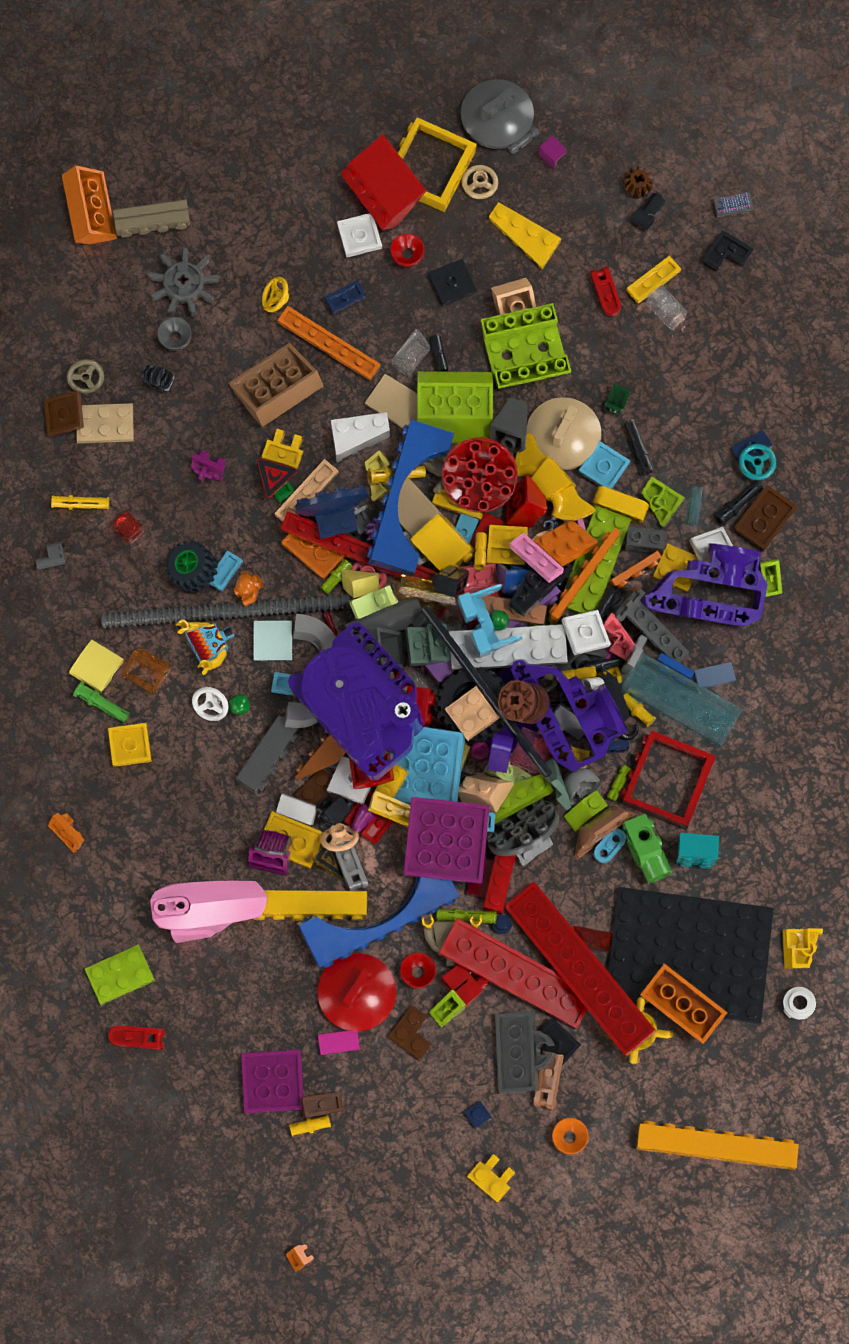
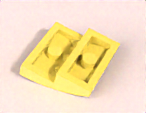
(96, 666)

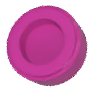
(479, 751)

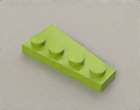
(522, 795)

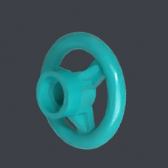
(757, 468)

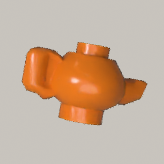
(247, 587)

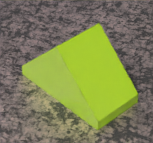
(771, 572)
(447, 1008)

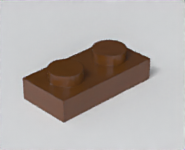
(321, 1104)

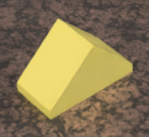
(359, 583)

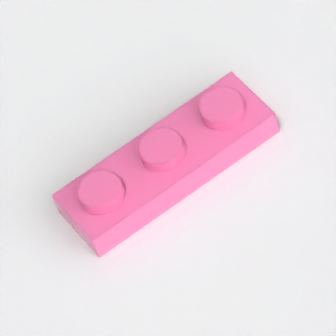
(536, 557)

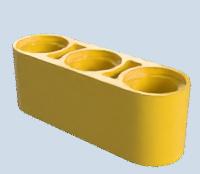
(621, 504)

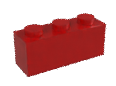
(499, 884)

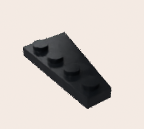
(534, 590)

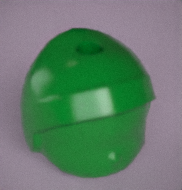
(499, 619)
(239, 704)

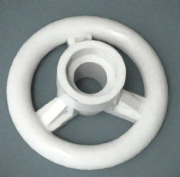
(213, 700)

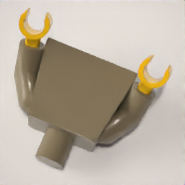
(437, 932)

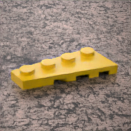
(531, 238)

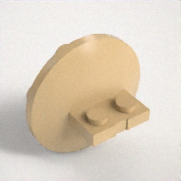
(565, 431)

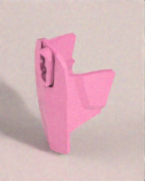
(207, 907)

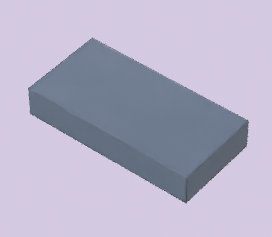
(715, 675)

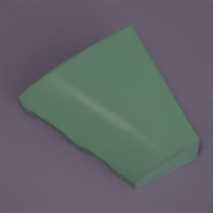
(556, 781)

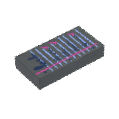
(733, 204)

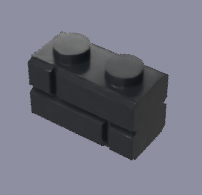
(450, 580)

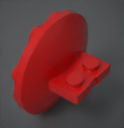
(480, 474)
(357, 992)

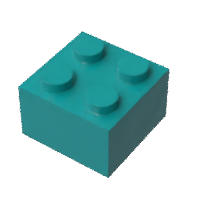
(697, 850)

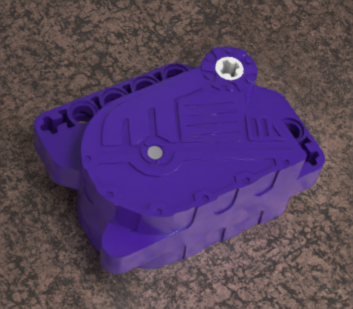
(360, 701)

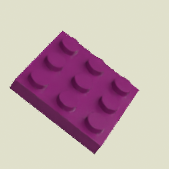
(272, 1081)

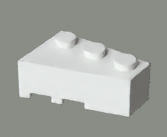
(358, 433)

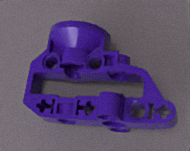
(730, 568)
(598, 716)

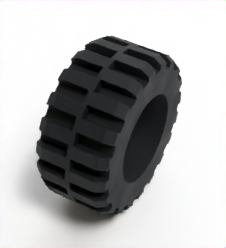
(455, 688)

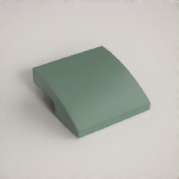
(425, 646)

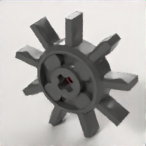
(187, 292)

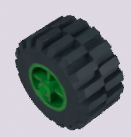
(191, 566)

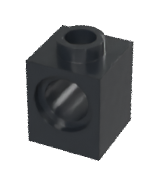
(332, 809)

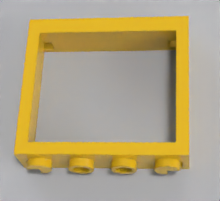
(470, 150)

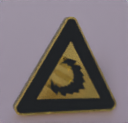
(328, 860)

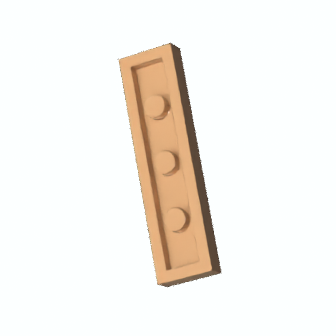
(315, 483)

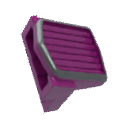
(270, 852)

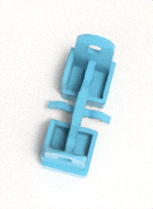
(474, 608)

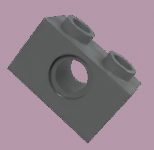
(645, 540)

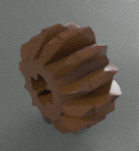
(645, 184)

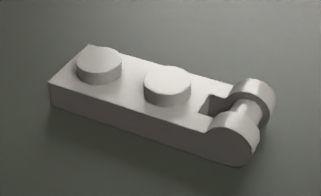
(350, 867)

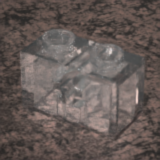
(666, 307)

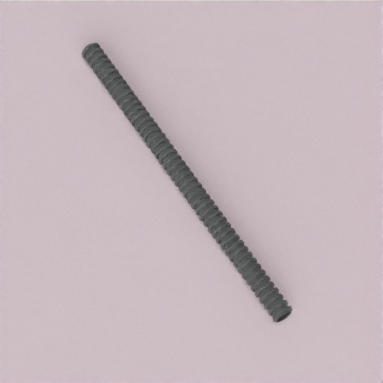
(225, 610)

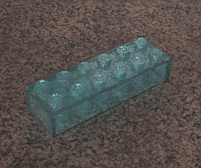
(682, 699)

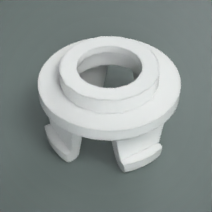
(789, 1008)

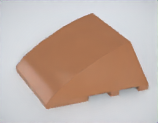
(601, 827)

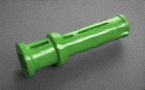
(93, 698)

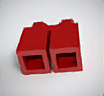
(468, 991)

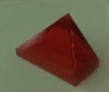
(594, 938)

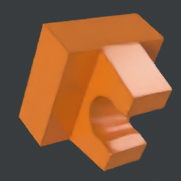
(298, 1258)

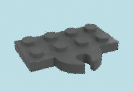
(520, 1052)

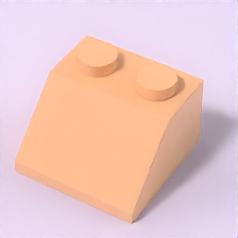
(513, 296)
(485, 791)

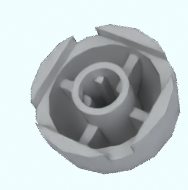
(580, 784)

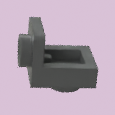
(361, 519)

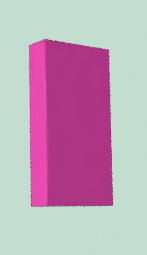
(338, 1042)

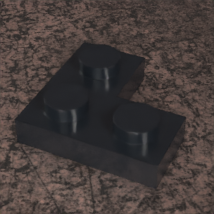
(725, 247)

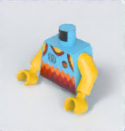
(206, 642)

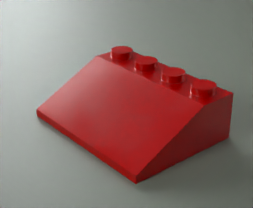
(383, 183)

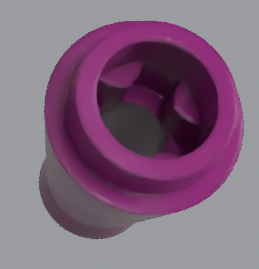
(362, 818)

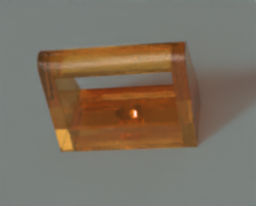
(151, 662)

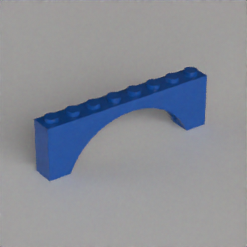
(390, 546)
(331, 942)

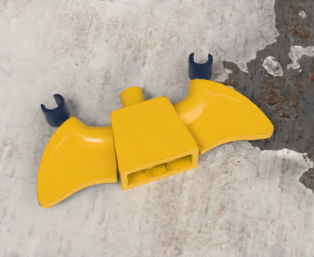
(553, 483)

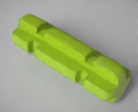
(619, 783)

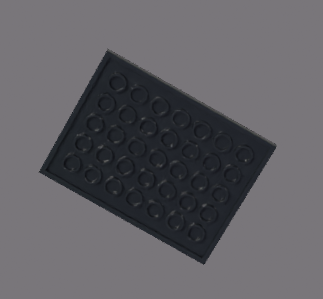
(705, 941)

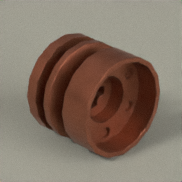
(523, 702)

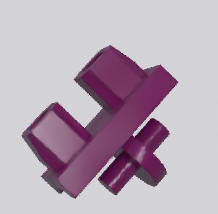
(206, 467)

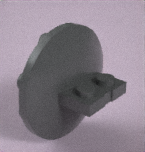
(497, 113)
(525, 832)

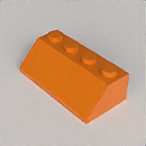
(89, 205)
(684, 1003)

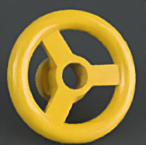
(277, 295)

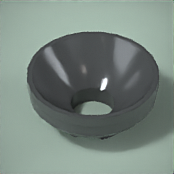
(171, 326)

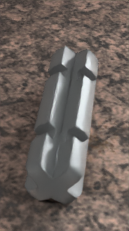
(533, 133)

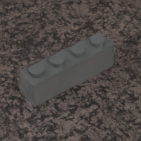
(267, 755)

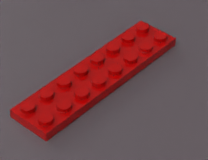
(512, 972)

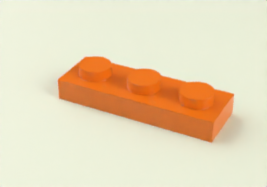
(635, 571)

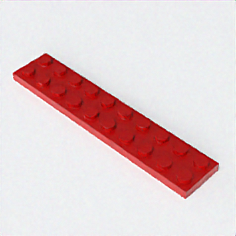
(580, 969)

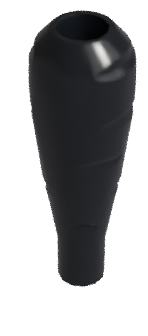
(604, 663)

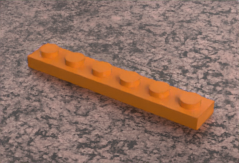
(329, 343)
(587, 570)

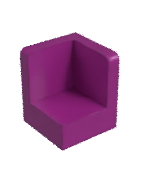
(552, 151)

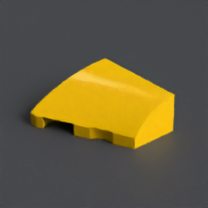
(799, 947)

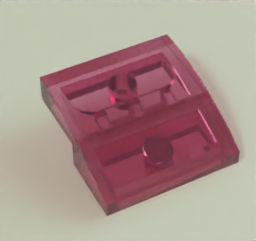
(521, 759)

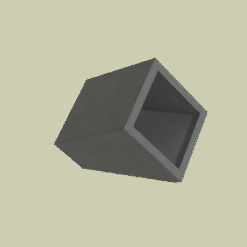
(391, 642)

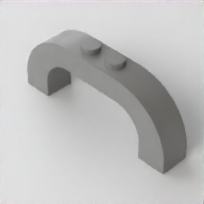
(320, 635)

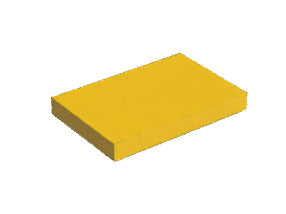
(304, 838)

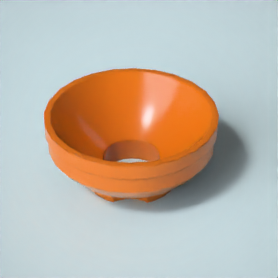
(574, 1126)

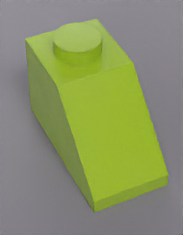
(586, 810)

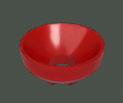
(407, 242)
(418, 960)

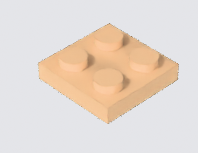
(472, 713)

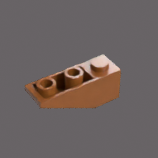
(320, 758)

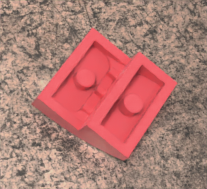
(481, 579)

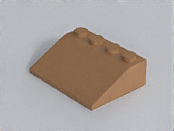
(276, 384)

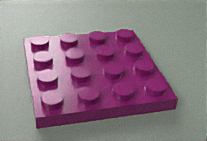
(446, 840)

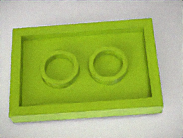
(119, 974)

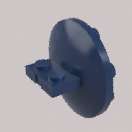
(333, 510)

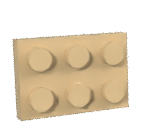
(107, 423)

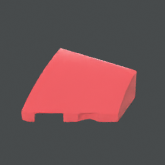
(619, 639)

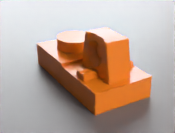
(62, 828)

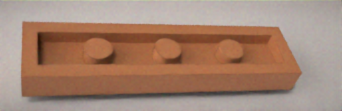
(535, 616)

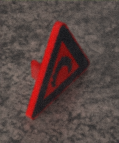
(274, 475)

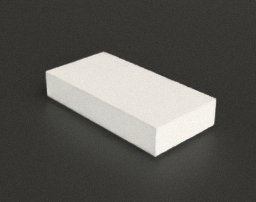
(297, 809)

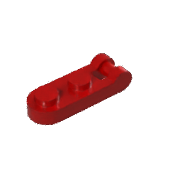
(606, 291)
(136, 1037)

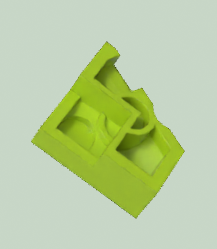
(662, 500)

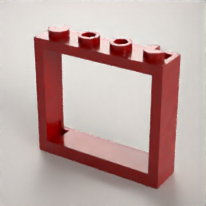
(634, 775)

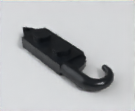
(614, 688)

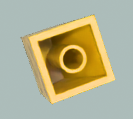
(443, 543)

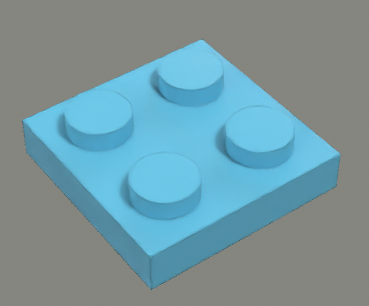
(604, 466)

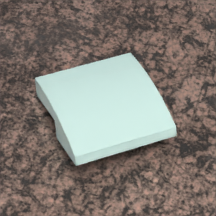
(273, 640)

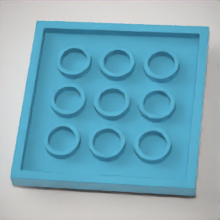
(433, 766)

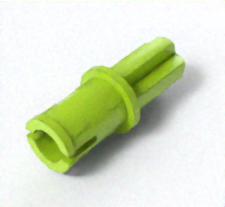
(336, 576)

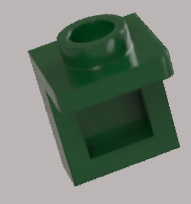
(617, 398)

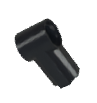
(646, 214)

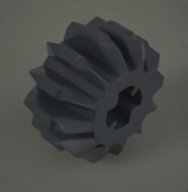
(157, 378)

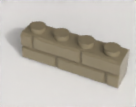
(151, 218)

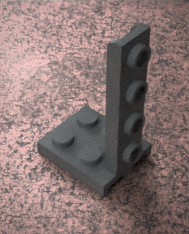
(628, 605)

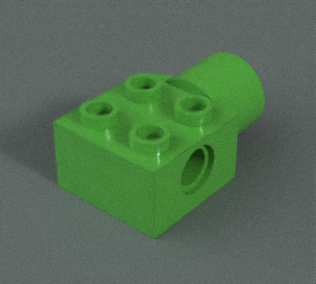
(646, 853)

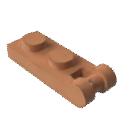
(548, 1082)

